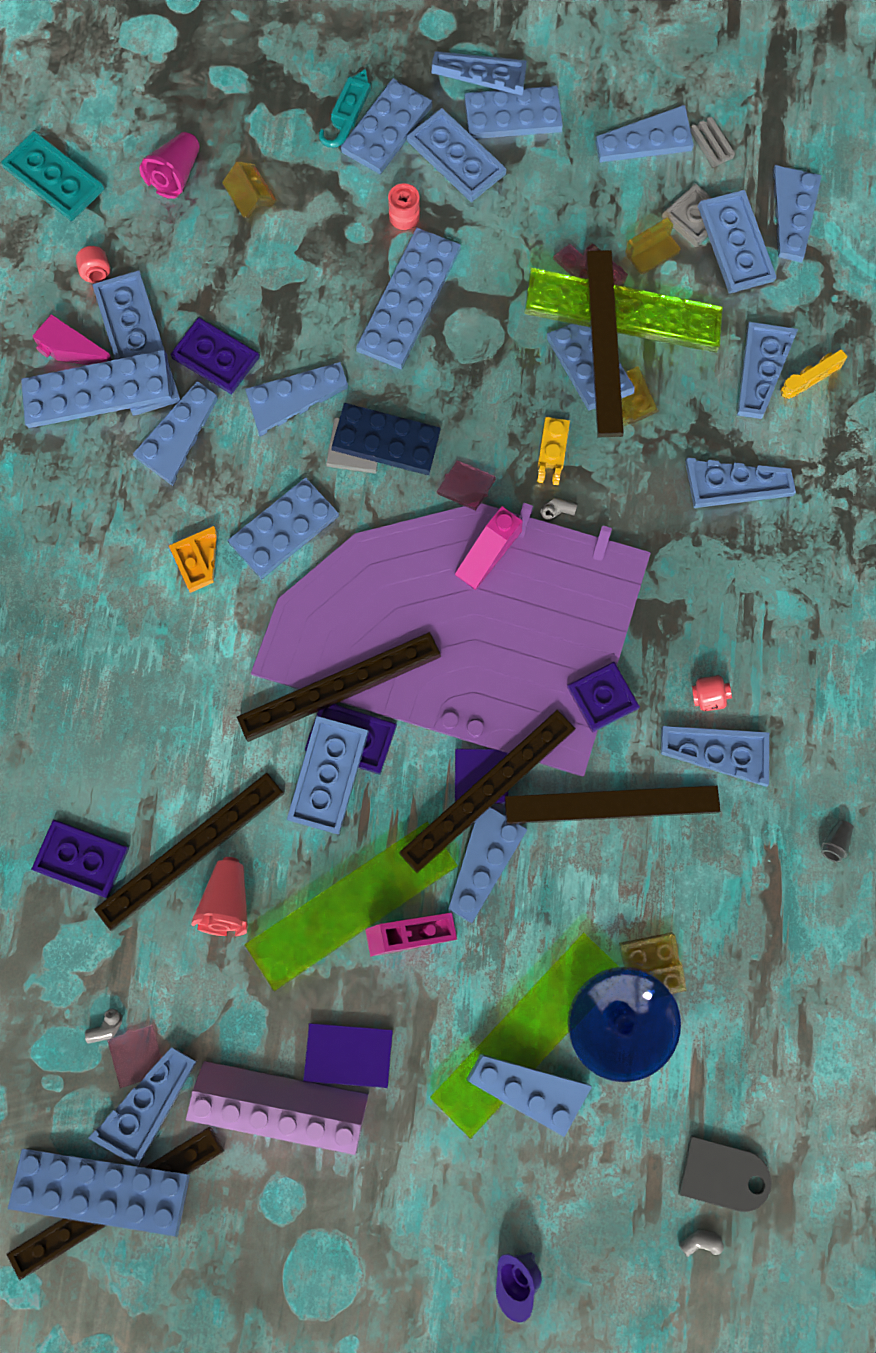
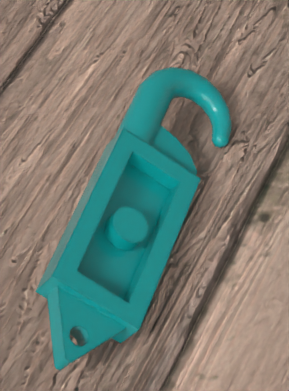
(348, 108)

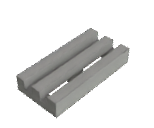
(716, 141)

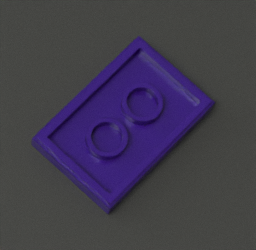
(215, 355)
(378, 739)
(80, 858)
(348, 1055)

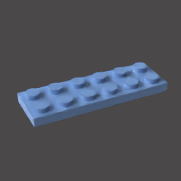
(408, 298)
(131, 324)
(96, 389)
(99, 1192)

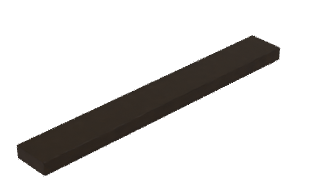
(604, 344)
(338, 687)
(486, 791)
(611, 804)
(188, 852)
(69, 1233)

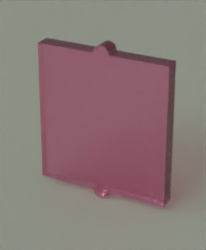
(466, 485)
(134, 1055)

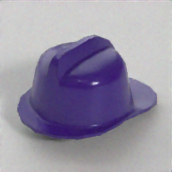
(516, 1285)

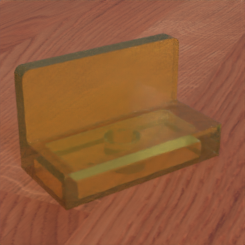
(247, 188)
(652, 247)

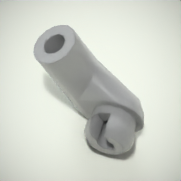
(557, 506)
(108, 1029)
(702, 1239)

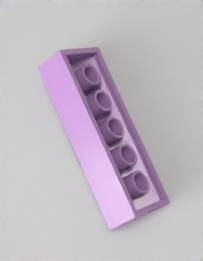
(278, 1107)

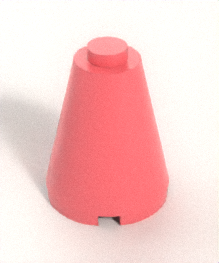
(223, 901)

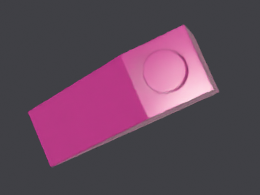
(66, 344)
(489, 547)
(410, 934)

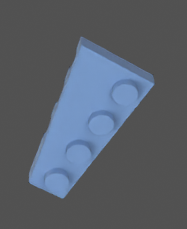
(490, 72)
(649, 137)
(795, 206)
(762, 363)
(286, 397)
(172, 439)
(723, 484)
(725, 751)
(485, 859)
(540, 1095)
(140, 1116)

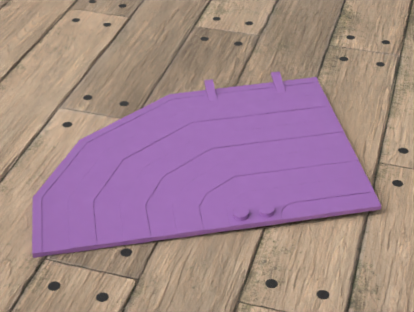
(506, 649)

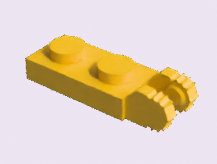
(811, 375)
(553, 448)

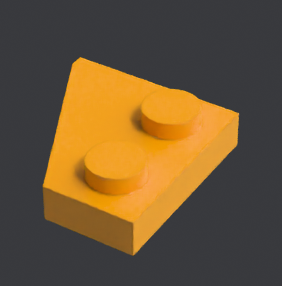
(196, 558)

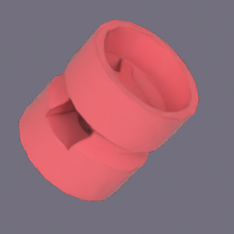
(404, 206)

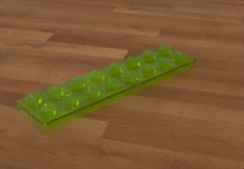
(637, 311)
(343, 912)
(523, 1034)

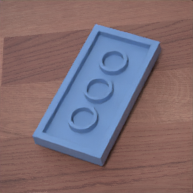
(509, 114)
(386, 126)
(456, 155)
(736, 241)
(574, 352)
(283, 528)
(327, 775)

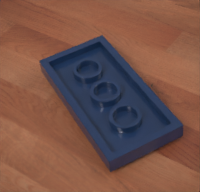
(386, 439)

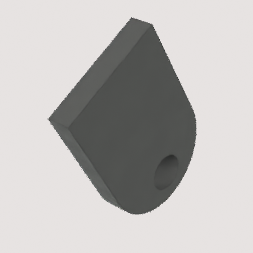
(722, 1175)

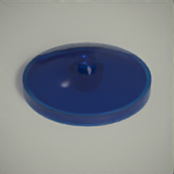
(624, 1024)

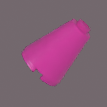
(170, 165)

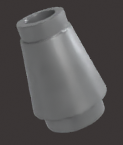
(837, 842)

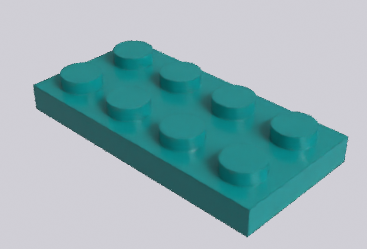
(52, 176)

